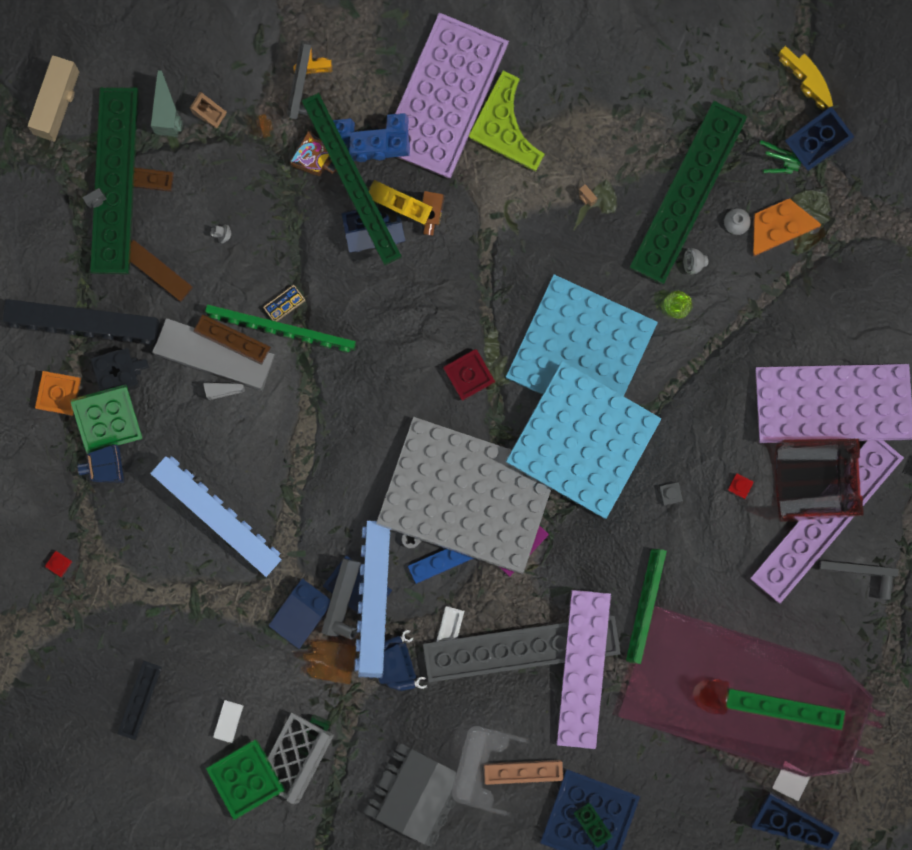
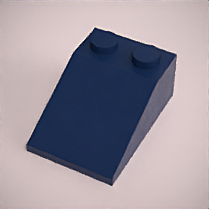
(820, 139)
(300, 613)

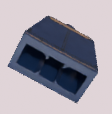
(104, 465)

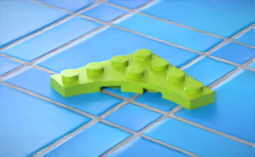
(499, 129)

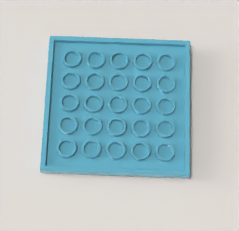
(584, 333)
(583, 440)

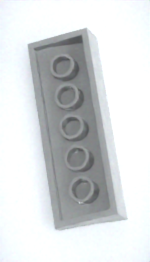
(182, 345)

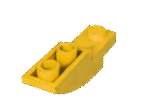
(813, 83)
(399, 202)

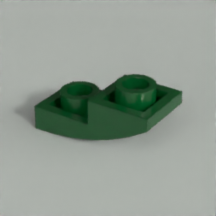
(593, 825)

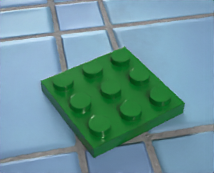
(106, 418)
(245, 779)

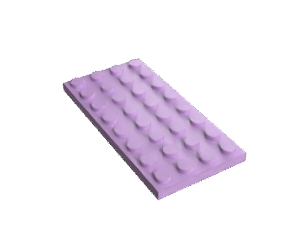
(448, 92)
(834, 402)

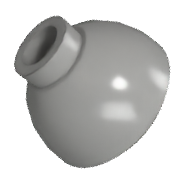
(737, 221)
(694, 261)

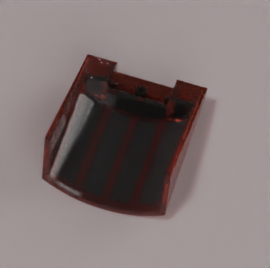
(818, 479)

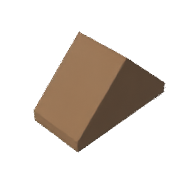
(207, 110)

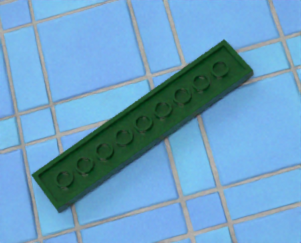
(116, 180)
(688, 192)

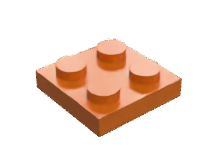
(56, 393)

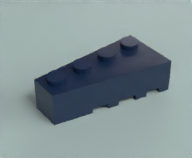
(787, 820)

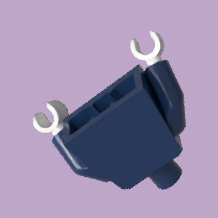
(397, 665)

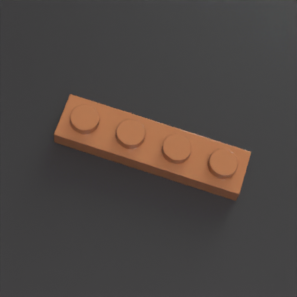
(523, 772)

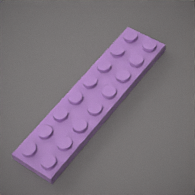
(583, 669)

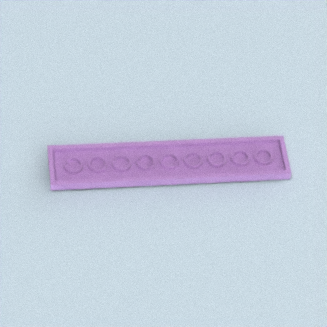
(812, 537)

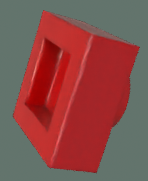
(740, 486)
(58, 564)

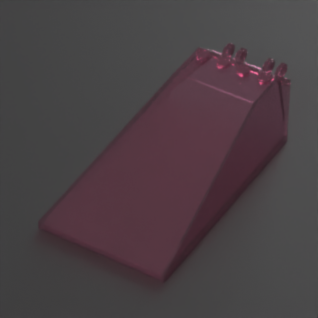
(689, 650)

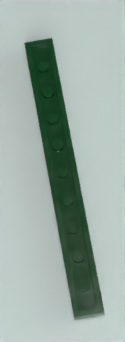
(351, 179)

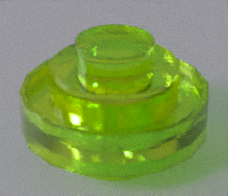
(678, 304)

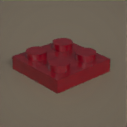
(469, 374)

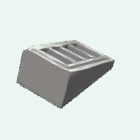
(219, 390)

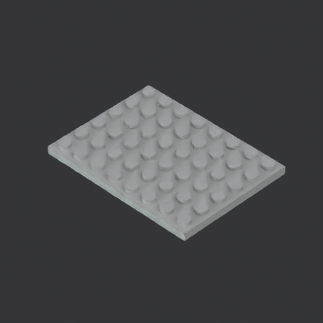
(464, 497)

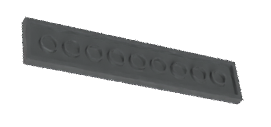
(504, 651)

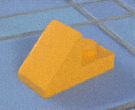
(319, 66)

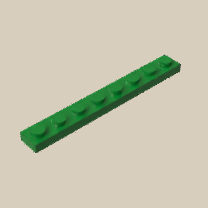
(272, 327)

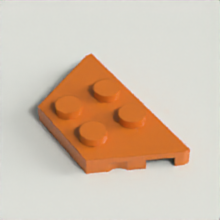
(780, 224)

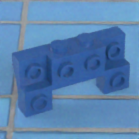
(376, 143)

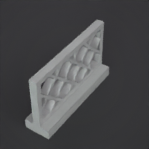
(310, 763)

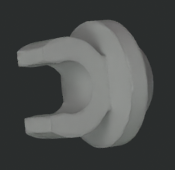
(222, 233)

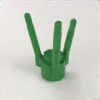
(791, 161)

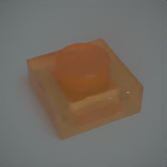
(266, 125)

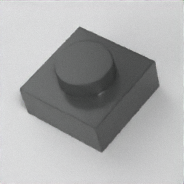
(94, 198)
(671, 494)

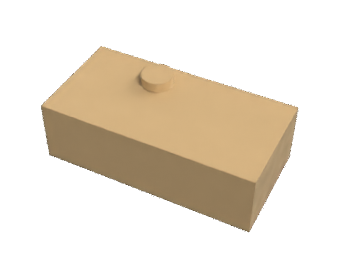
(53, 98)

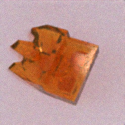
(331, 661)

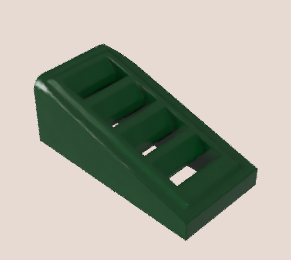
(317, 720)

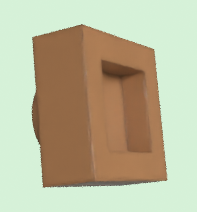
(587, 196)

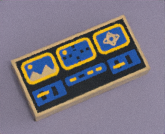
(284, 304)

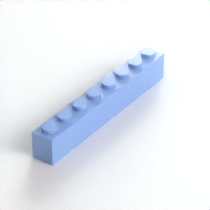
(214, 515)
(373, 601)

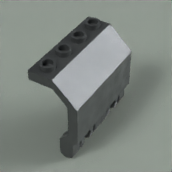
(416, 796)

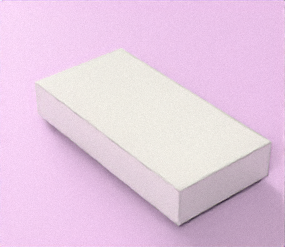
(450, 624)
(228, 721)

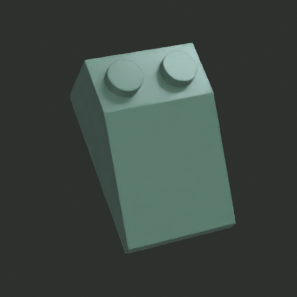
(165, 115)

